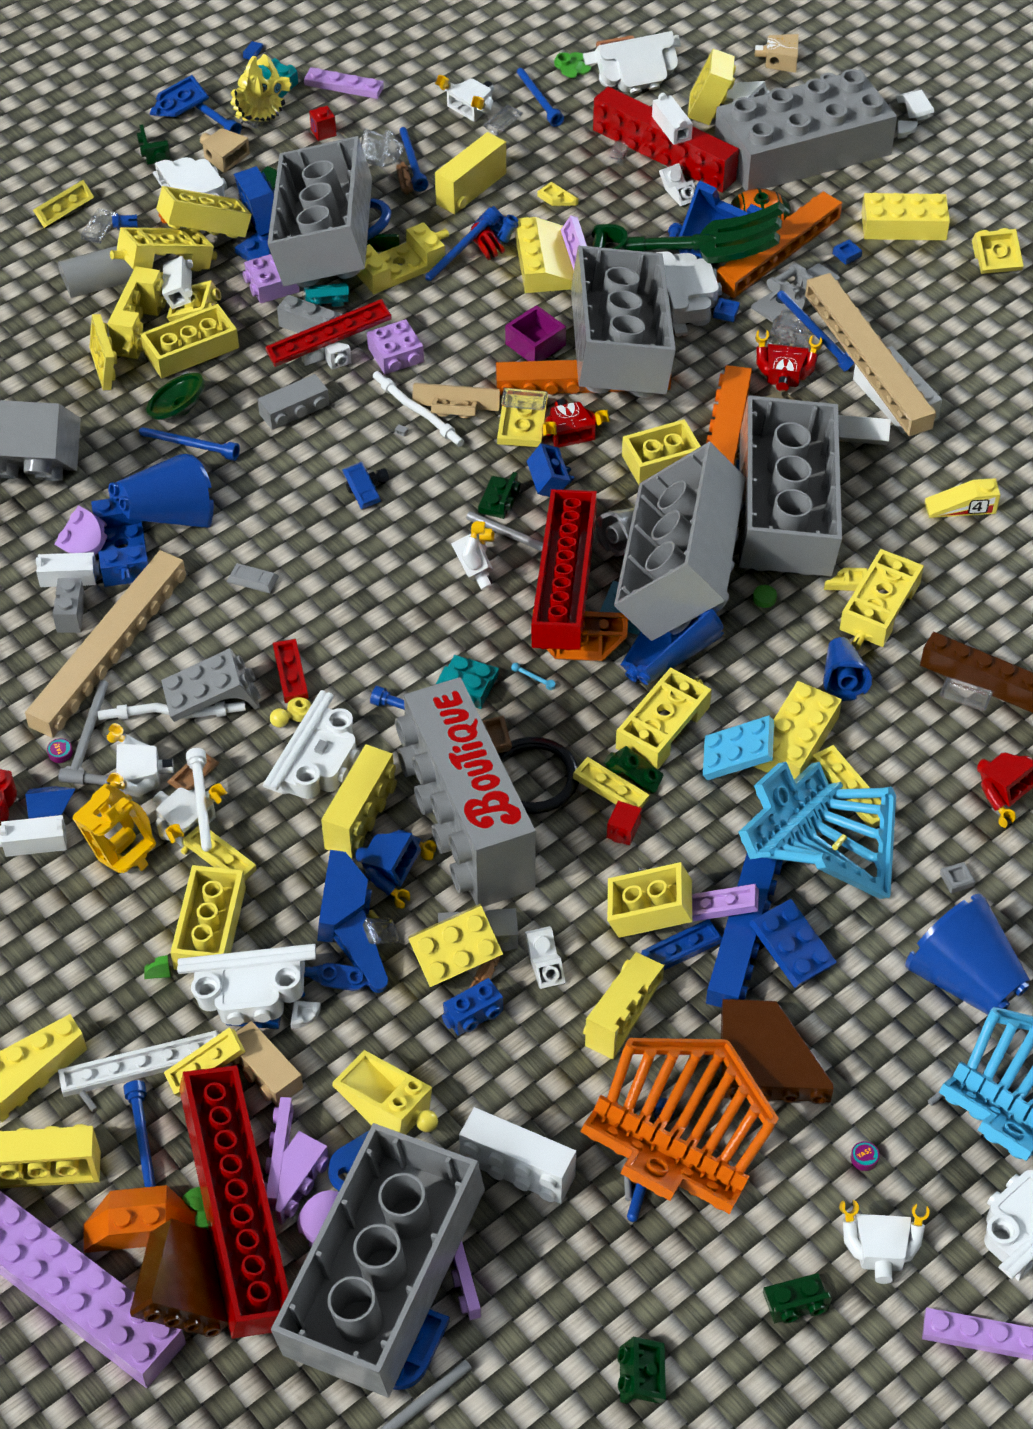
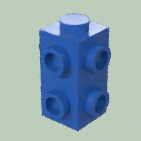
(472, 1007)

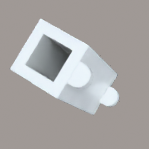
(672, 119)
(177, 282)
(864, 429)
(67, 565)
(33, 835)

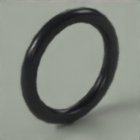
(569, 761)

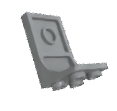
(209, 682)

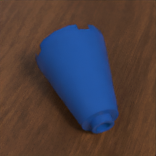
(845, 671)

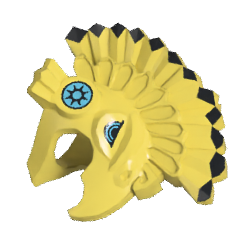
(257, 97)

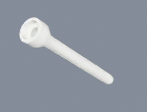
(196, 761)

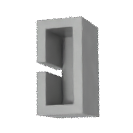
(69, 605)

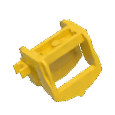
(122, 810)

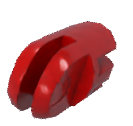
(487, 241)

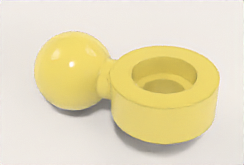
(295, 711)

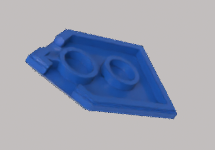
(179, 98)

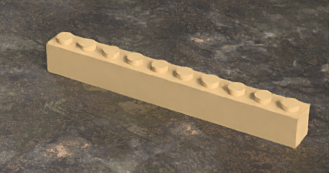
(870, 355)
(105, 644)

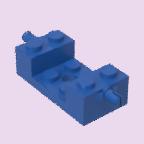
(120, 564)

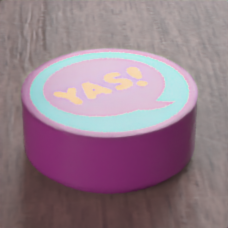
(59, 750)
(864, 1156)

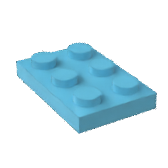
(738, 748)

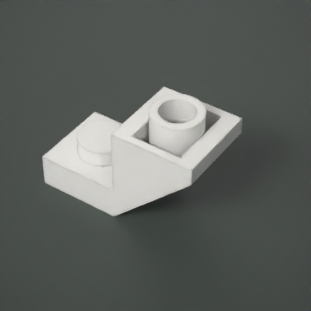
(916, 104)
(676, 185)
(334, 354)
(544, 958)

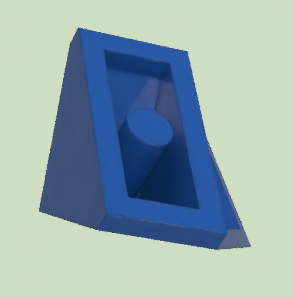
(47, 801)

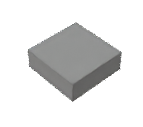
(957, 877)

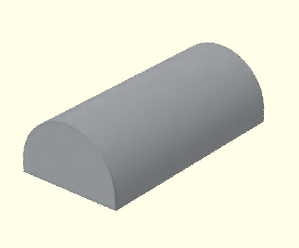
(93, 272)

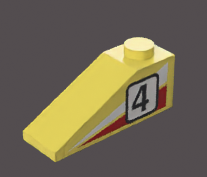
(970, 498)

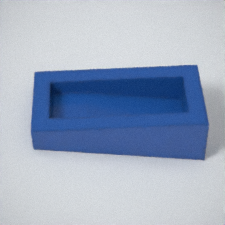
(252, 50)

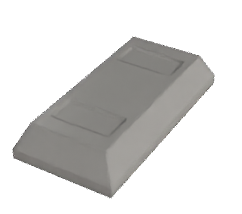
(253, 578)

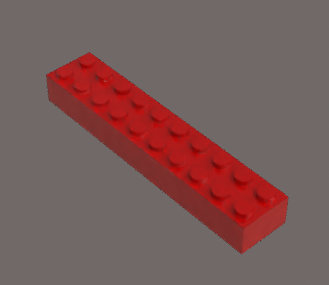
(564, 570)
(234, 1199)

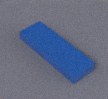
(684, 944)

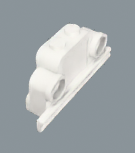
(636, 61)
(190, 175)
(691, 290)
(300, 767)
(248, 983)
(1011, 1226)

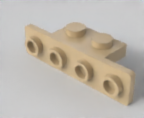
(456, 399)

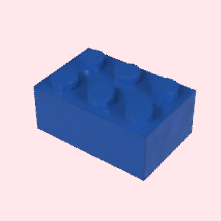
(257, 197)

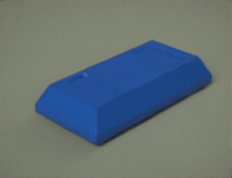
(361, 485)

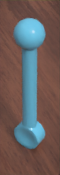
(550, 684)

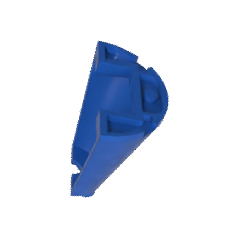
(705, 208)
(167, 493)
(652, 659)
(970, 957)

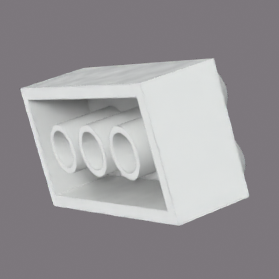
(929, 394)
(518, 1155)

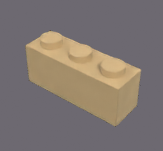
(266, 1065)

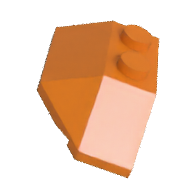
(600, 637)
(130, 1215)

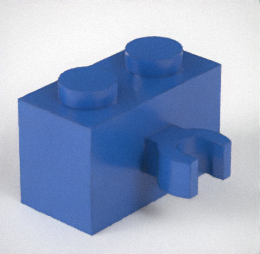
(548, 469)

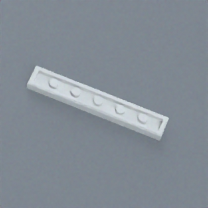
(129, 1065)

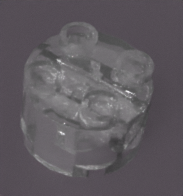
(789, 331)

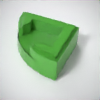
(158, 969)

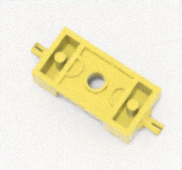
(140, 245)
(417, 255)
(139, 297)
(871, 613)
(652, 733)

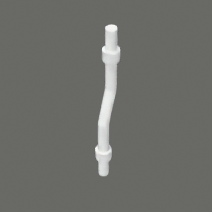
(446, 430)
(123, 712)

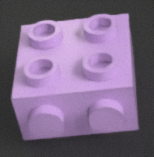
(265, 280)
(395, 346)

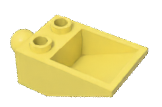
(386, 1094)

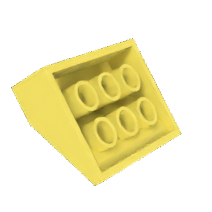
(542, 256)

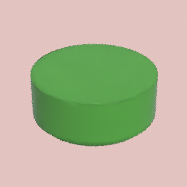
(764, 596)

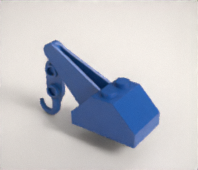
(342, 920)

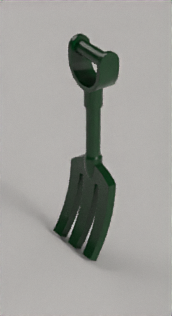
(718, 242)

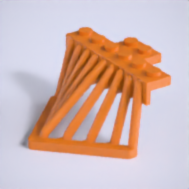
(661, 1157)

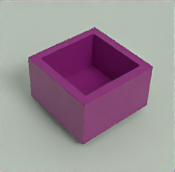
(535, 334)

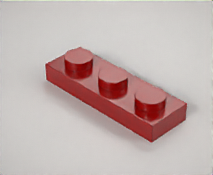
(290, 670)

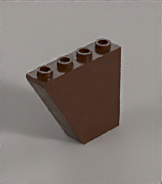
(772, 1053)
(180, 1281)

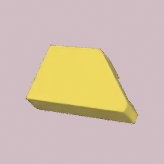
(556, 196)
(846, 579)

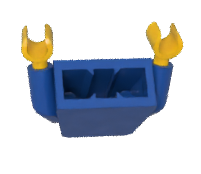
(390, 860)

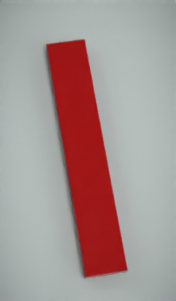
(328, 332)

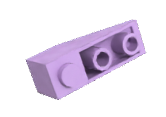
(300, 1166)

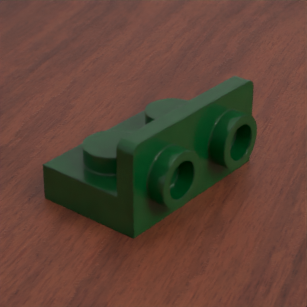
(499, 496)
(797, 1298)
(642, 1371)

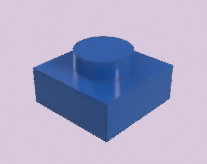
(847, 252)
(726, 309)

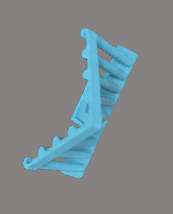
(796, 810)
(1004, 1114)

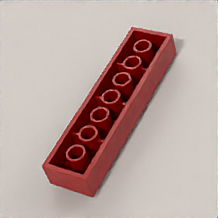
(632, 122)

